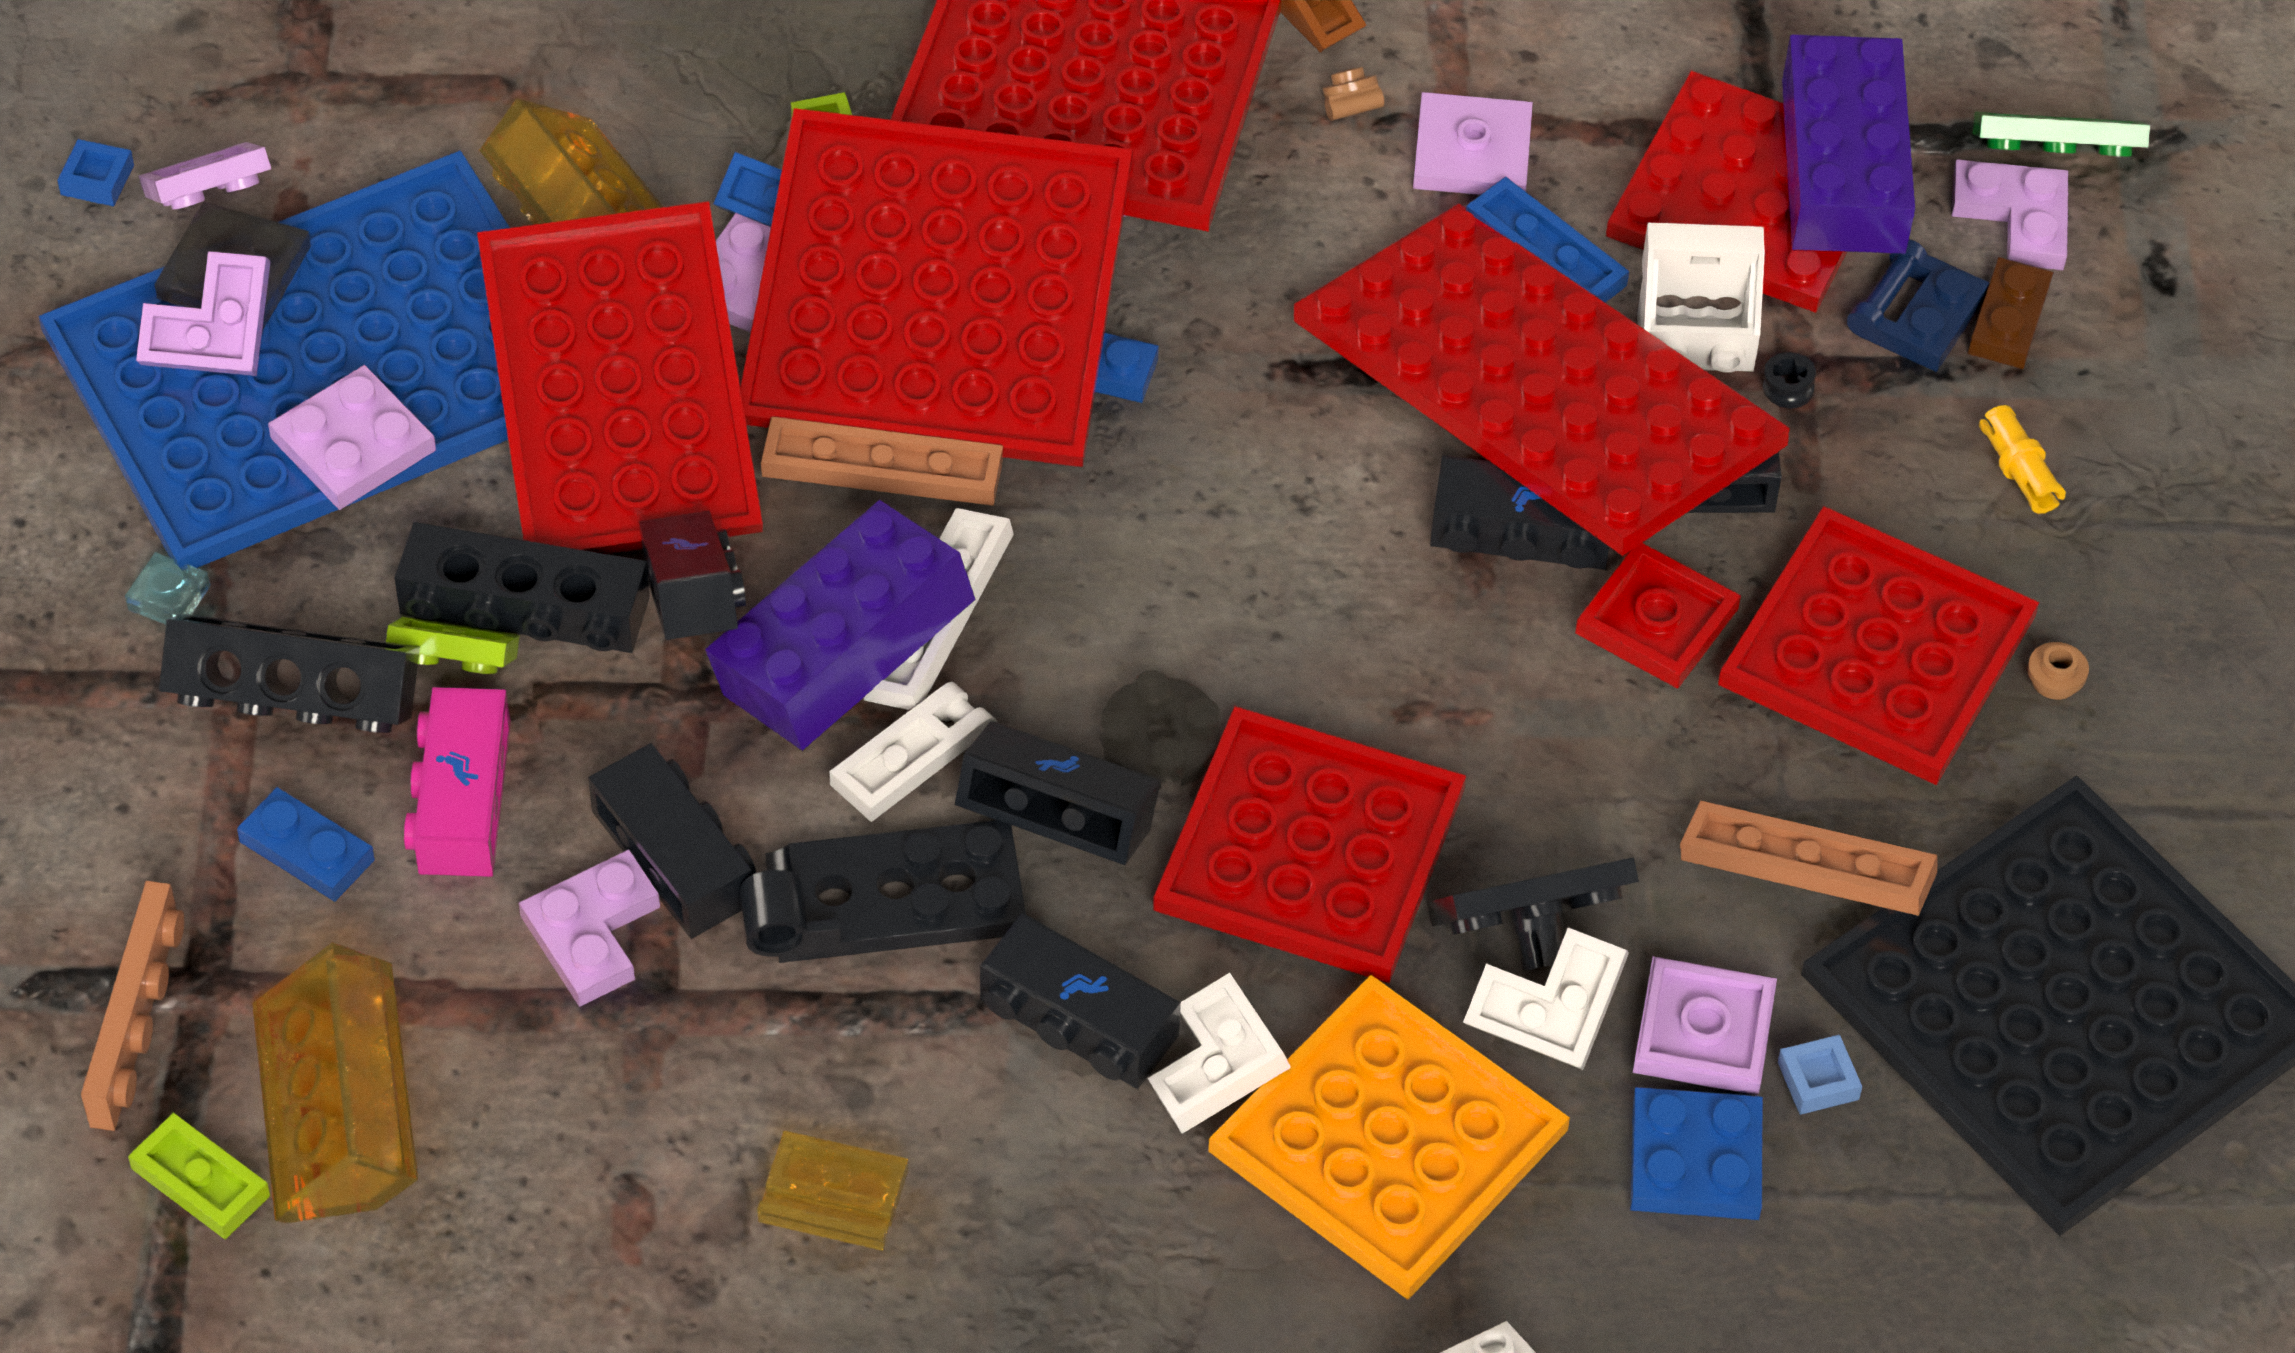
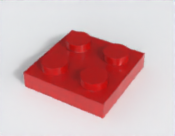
(1658, 614)

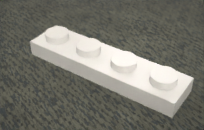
(981, 543)

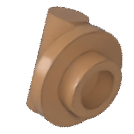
(1352, 94)

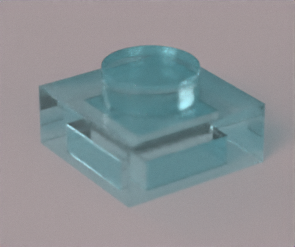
(166, 589)

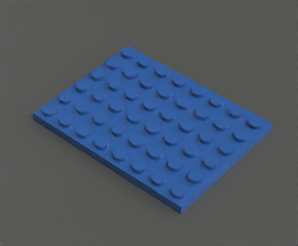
(382, 287)

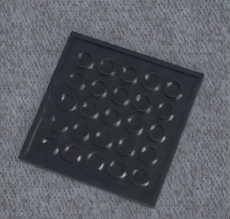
(2066, 1003)

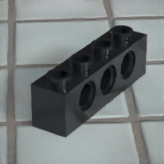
(522, 587)
(384, 670)

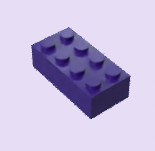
(1848, 144)
(841, 624)

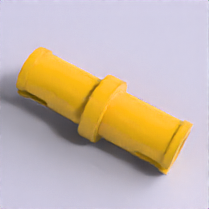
(2022, 459)

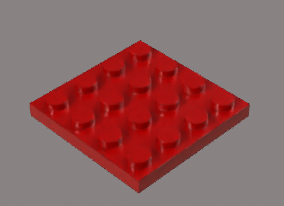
(1725, 164)
(1879, 644)
(1310, 844)

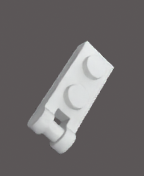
(909, 751)

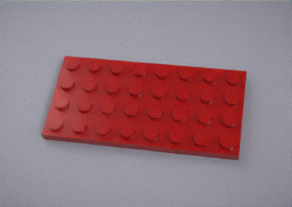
(1542, 378)

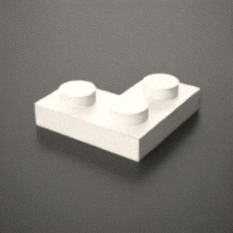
(1556, 1017)
(1231, 1062)

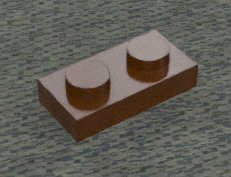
(2010, 313)

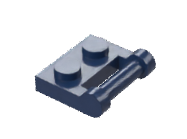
(1932, 317)

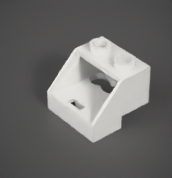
(1709, 264)

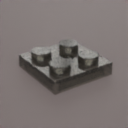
(231, 232)

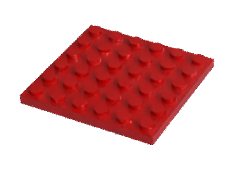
(1107, 74)
(937, 283)

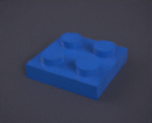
(1696, 1153)

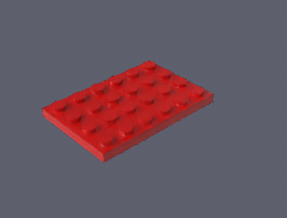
(618, 376)

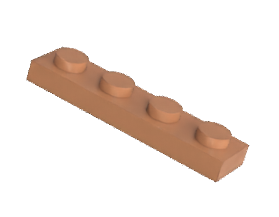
(882, 461)
(1809, 857)
(127, 1020)

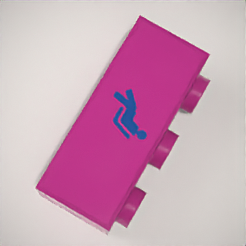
(459, 782)

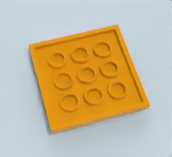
(1389, 1136)

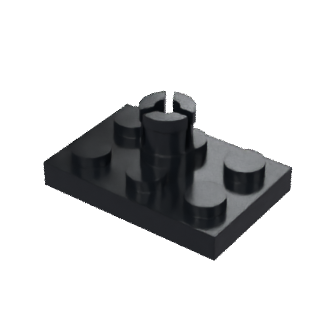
(1535, 906)

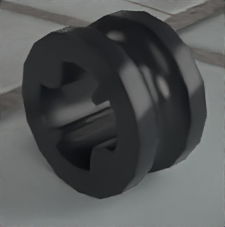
(1786, 394)

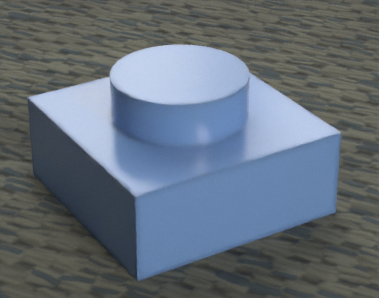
(1819, 1074)

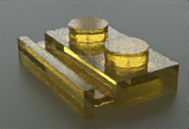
(833, 1190)

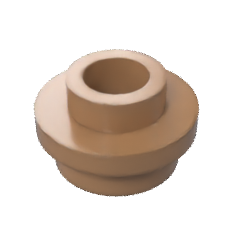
(2057, 682)

